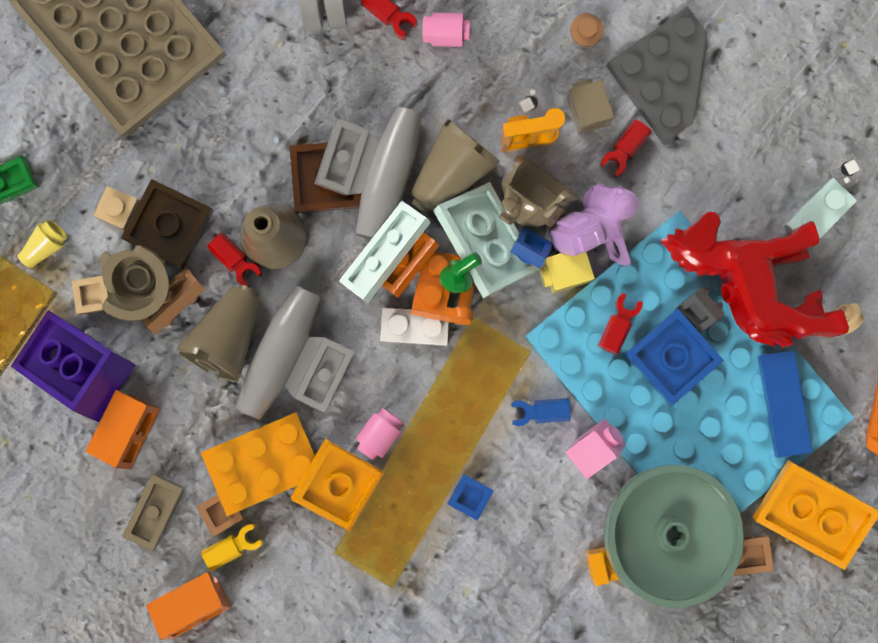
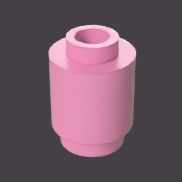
(446, 29)
(379, 434)

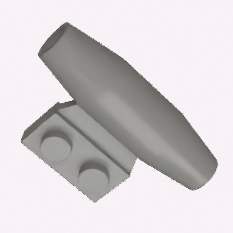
(369, 167)
(292, 359)

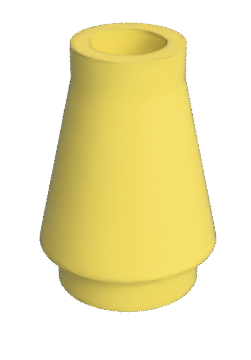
(43, 242)

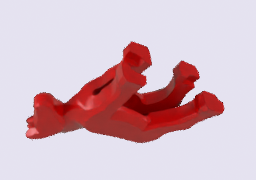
(751, 281)

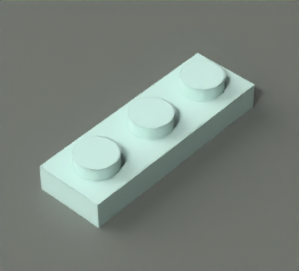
(384, 251)

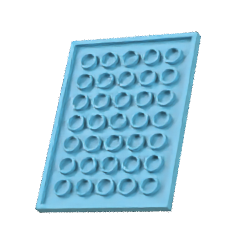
(715, 425)

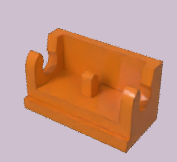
(122, 430)
(188, 606)

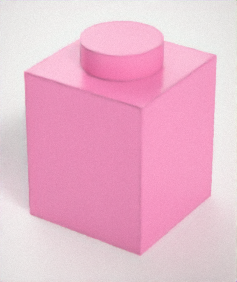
(596, 448)

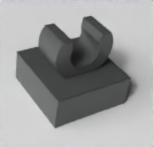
(701, 309)

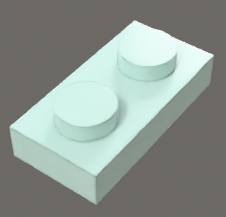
(823, 208)

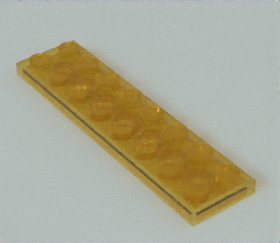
(432, 452)

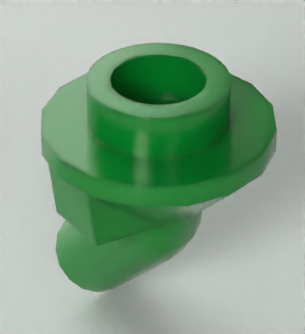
(456, 275)

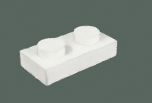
(402, 327)

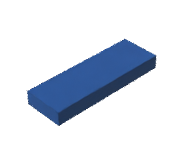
(784, 404)

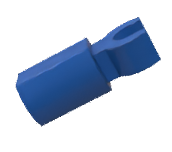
(544, 411)

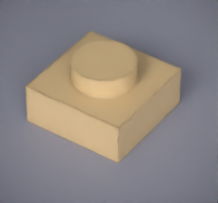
(116, 208)
(89, 295)

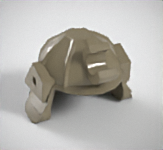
(533, 196)
(135, 283)

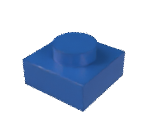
(531, 247)
(470, 497)

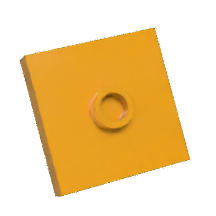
(336, 484)

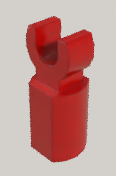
(390, 14)
(627, 146)
(232, 257)
(618, 326)

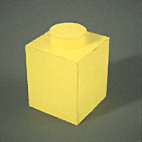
(566, 272)

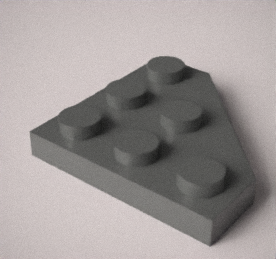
(664, 74)

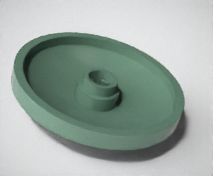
(674, 536)

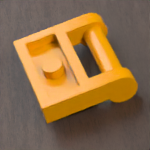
(529, 133)

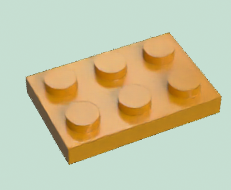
(259, 463)
(816, 514)

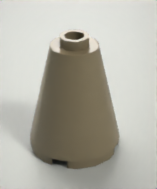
(450, 168)
(273, 236)
(223, 334)

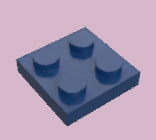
(674, 357)

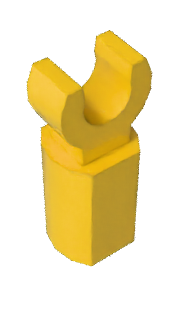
(229, 548)

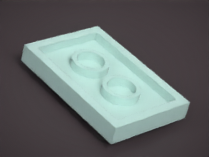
(475, 226)

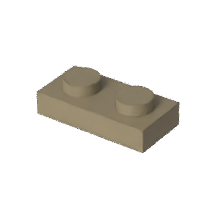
(153, 512)

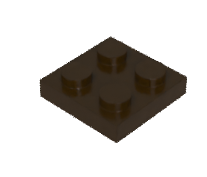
(167, 223)

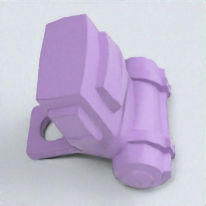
(597, 223)

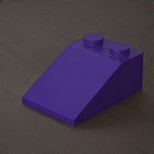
(72, 366)

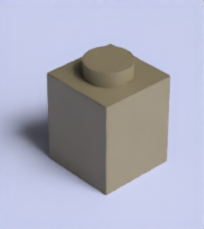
(589, 106)

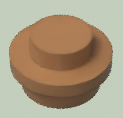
(586, 30)

